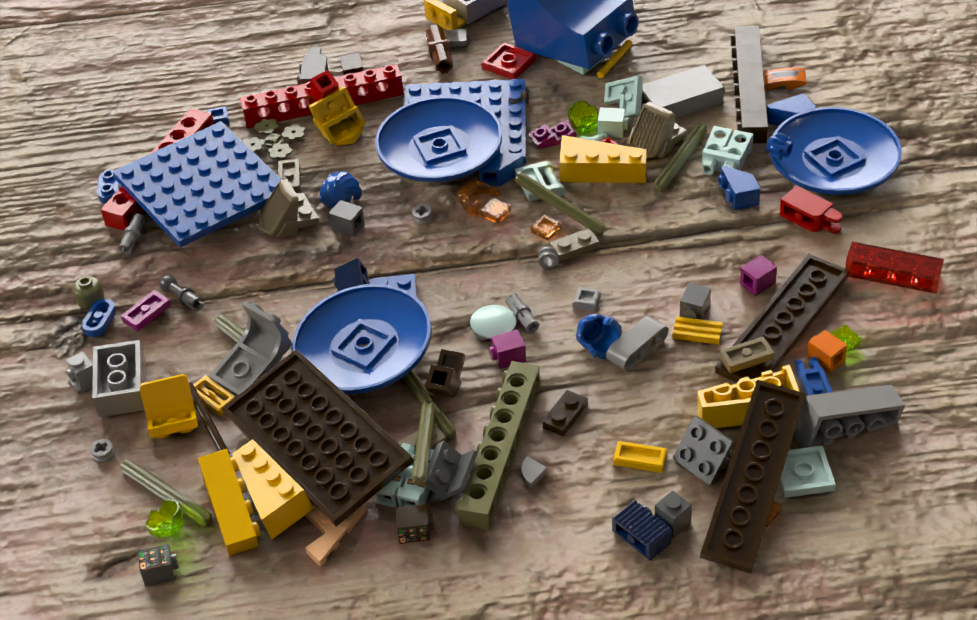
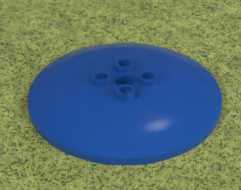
(463, 128)
(861, 149)
(375, 314)

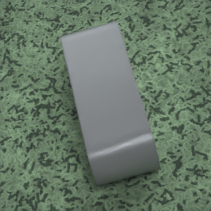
(637, 343)

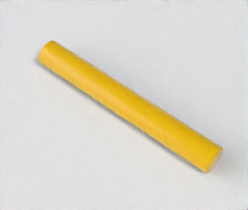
(614, 58)

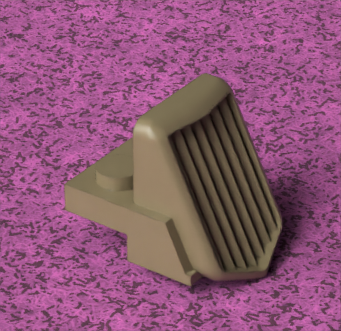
(656, 131)
(286, 212)

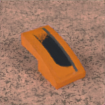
(789, 77)

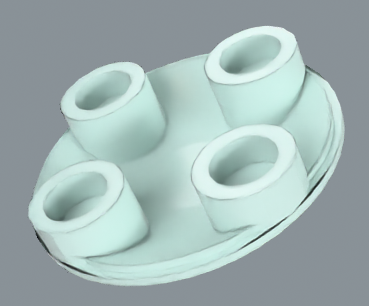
(492, 321)

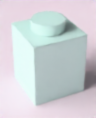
(612, 122)

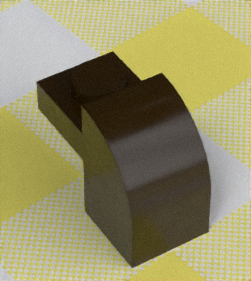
(445, 376)

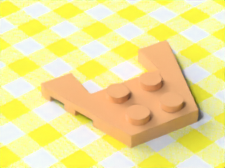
(332, 535)

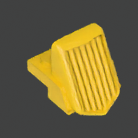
(338, 118)

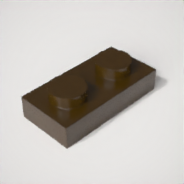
(565, 413)

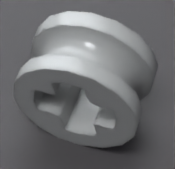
(422, 219)
(549, 252)
(106, 446)

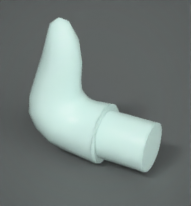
(598, 137)

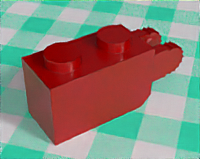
(810, 211)

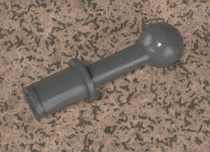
(185, 296)

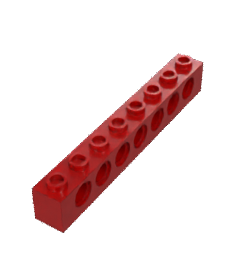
(295, 100)
(121, 207)

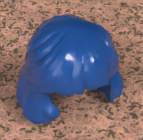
(339, 187)
(598, 333)

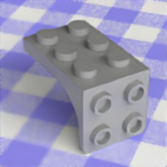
(254, 353)

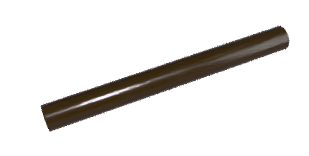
(207, 420)

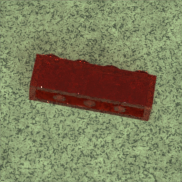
(894, 267)

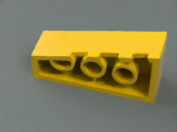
(600, 162)
(727, 404)
(273, 491)
(228, 502)

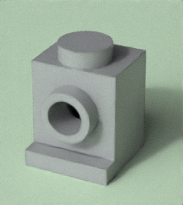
(80, 372)

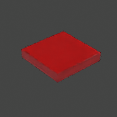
(508, 61)

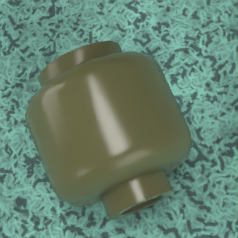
(87, 291)

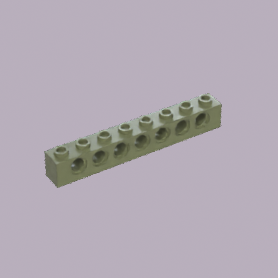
(498, 445)

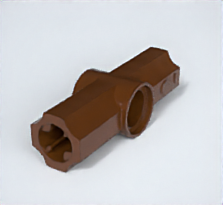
(439, 49)

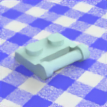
(533, 171)

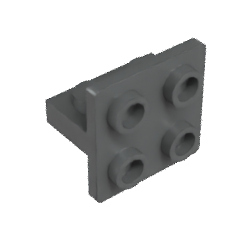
(704, 450)
(448, 472)

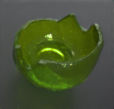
(583, 116)
(166, 520)

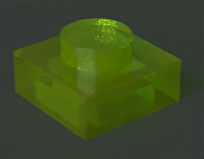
(848, 336)

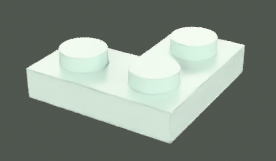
(627, 93)

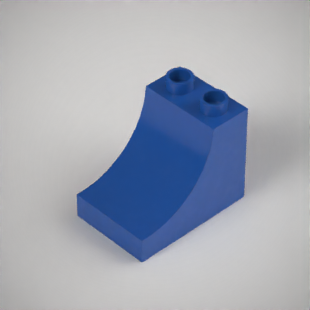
(572, 29)

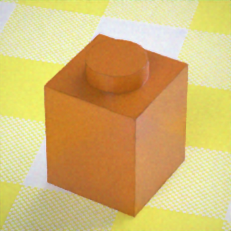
(828, 350)

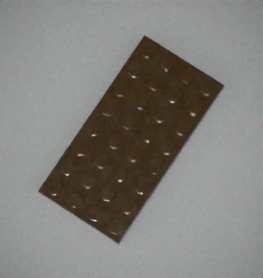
(318, 436)

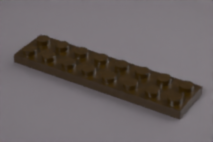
(790, 312)
(753, 477)

